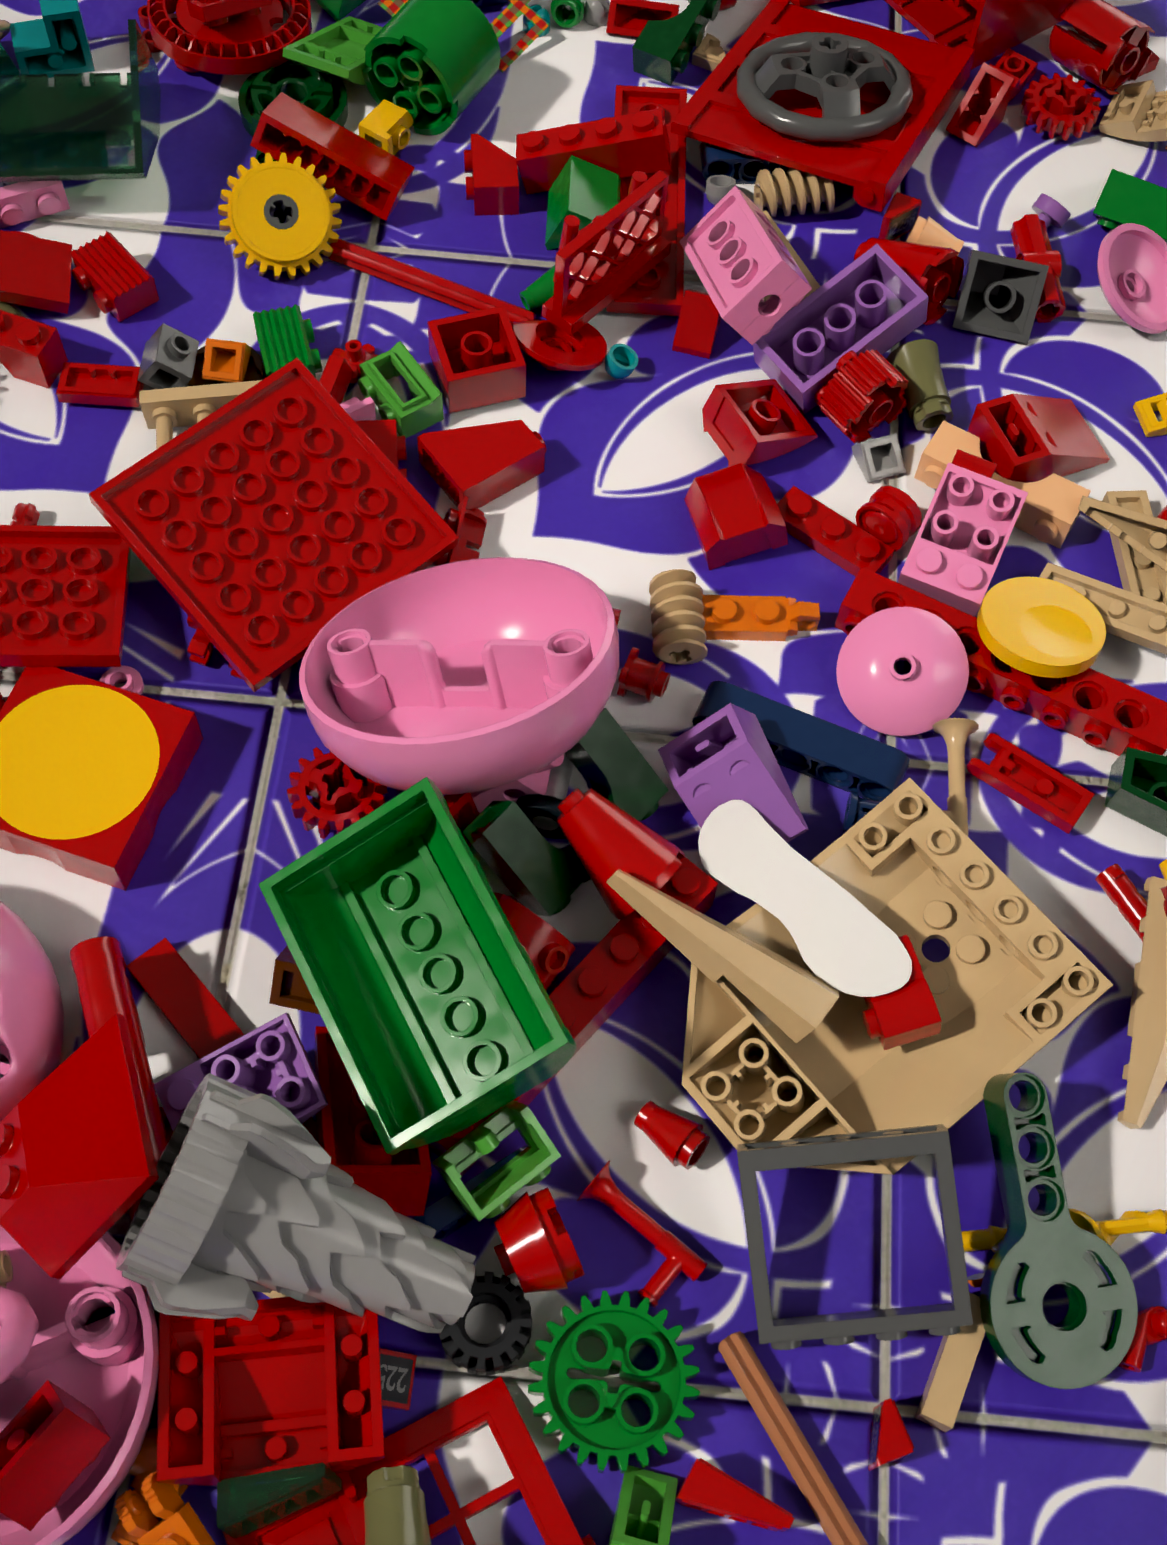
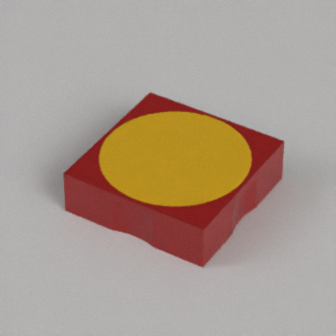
(88, 771)

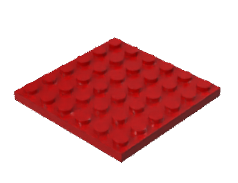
(272, 520)

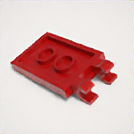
(35, 272)

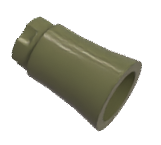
(926, 391)
(395, 1508)

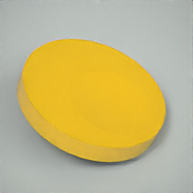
(1041, 627)

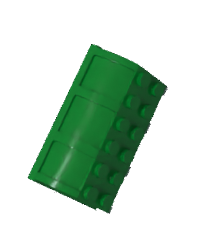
(417, 971)

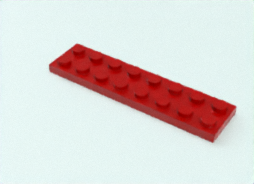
(663, 286)

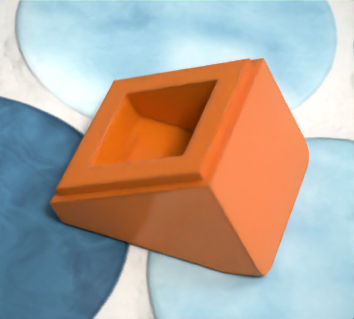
(225, 360)

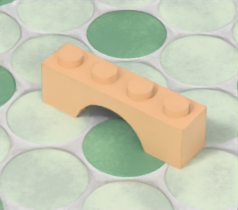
(1050, 503)

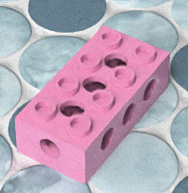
(742, 263)

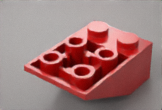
(1035, 437)

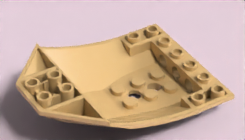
(998, 995)

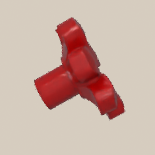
(355, 355)

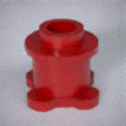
(643, 677)

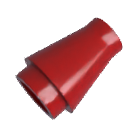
(674, 1135)

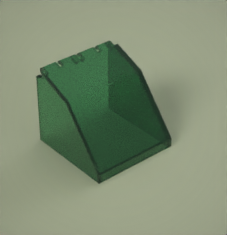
(80, 128)

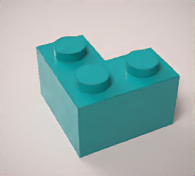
(53, 43)

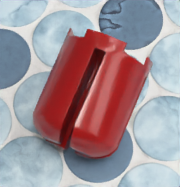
(1104, 67)

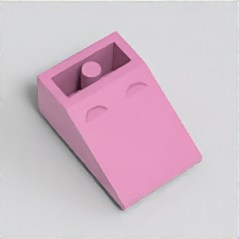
(962, 538)

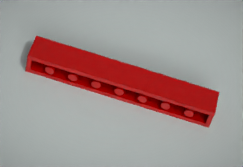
(612, 973)

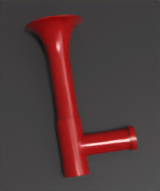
(677, 1254)

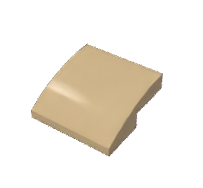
(1137, 113)

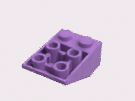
(729, 761)
(261, 1061)

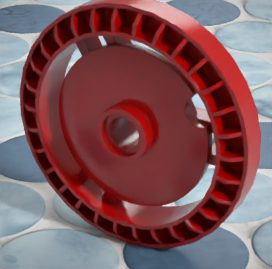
(232, 48)

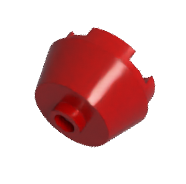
(537, 1244)

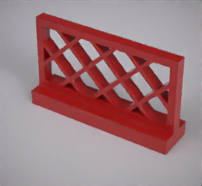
(609, 256)

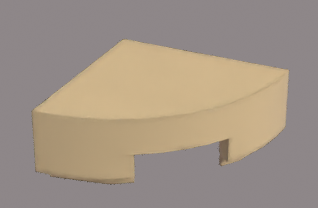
(708, 53)

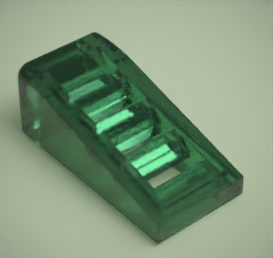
(266, 1497)

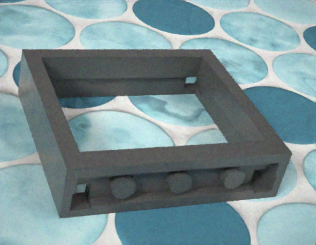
(845, 1148)

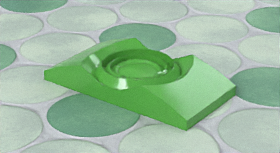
(335, 49)

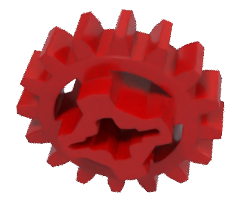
(1060, 106)
(325, 778)

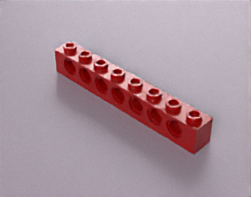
(1057, 708)

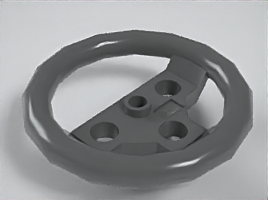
(833, 72)

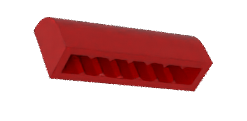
(350, 163)

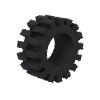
(509, 1346)

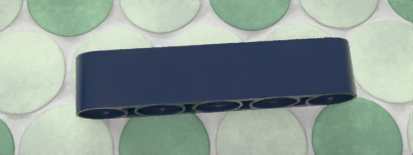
(815, 745)

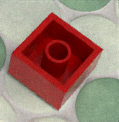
(477, 359)

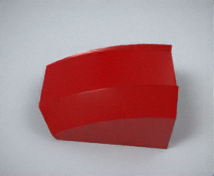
(754, 421)
(734, 514)

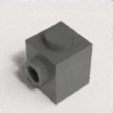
(168, 359)

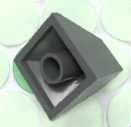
(999, 296)

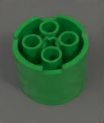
(432, 61)

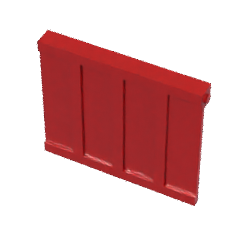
(869, 164)

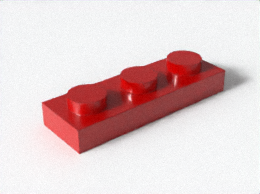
(832, 534)

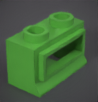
(414, 414)
(525, 1168)

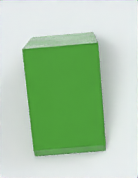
(644, 1508)

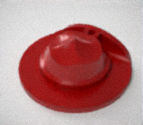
(559, 350)

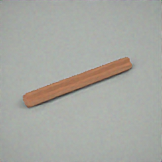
(790, 1441)

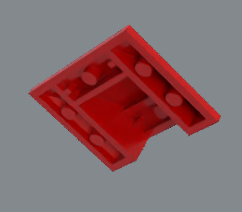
(76, 1152)
(268, 1392)

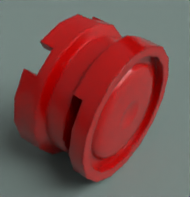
(890, 516)

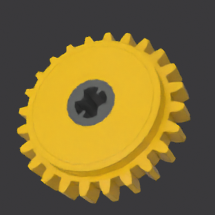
(262, 236)

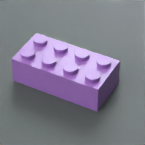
(856, 310)

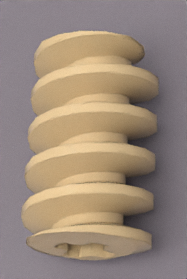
(791, 189)
(677, 617)

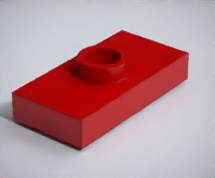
(99, 384)

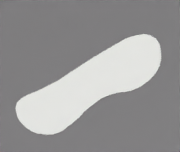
(829, 925)

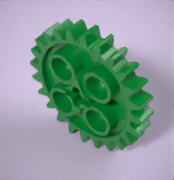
(606, 1431)

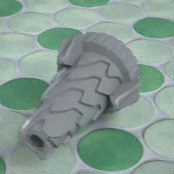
(261, 1209)

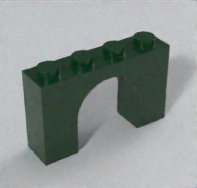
(524, 860)

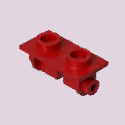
(470, 529)

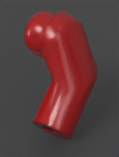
(1149, 1330)

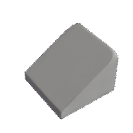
(879, 457)

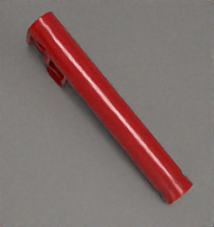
(102, 994)

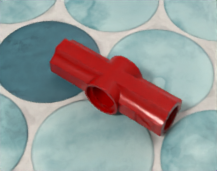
(1033, 245)

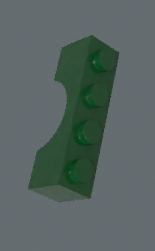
(666, 44)

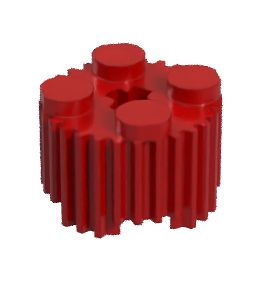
(862, 394)

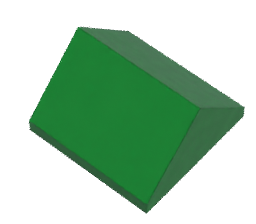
(582, 192)

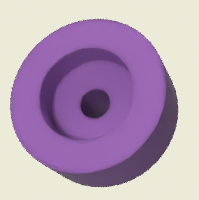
(1050, 211)

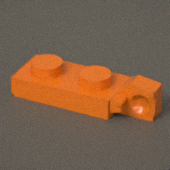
(757, 617)

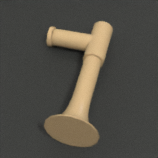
(955, 734)

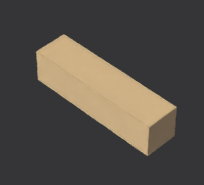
(951, 1373)

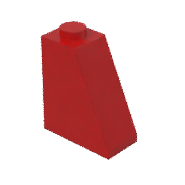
(482, 460)

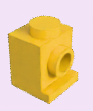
(387, 127)

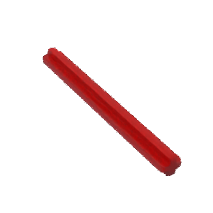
(422, 281)

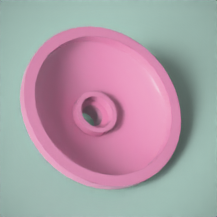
(1135, 276)
(898, 702)

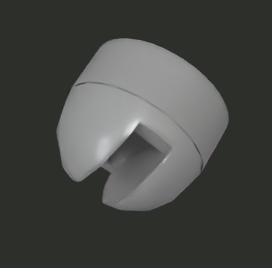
(596, 12)
(718, 186)

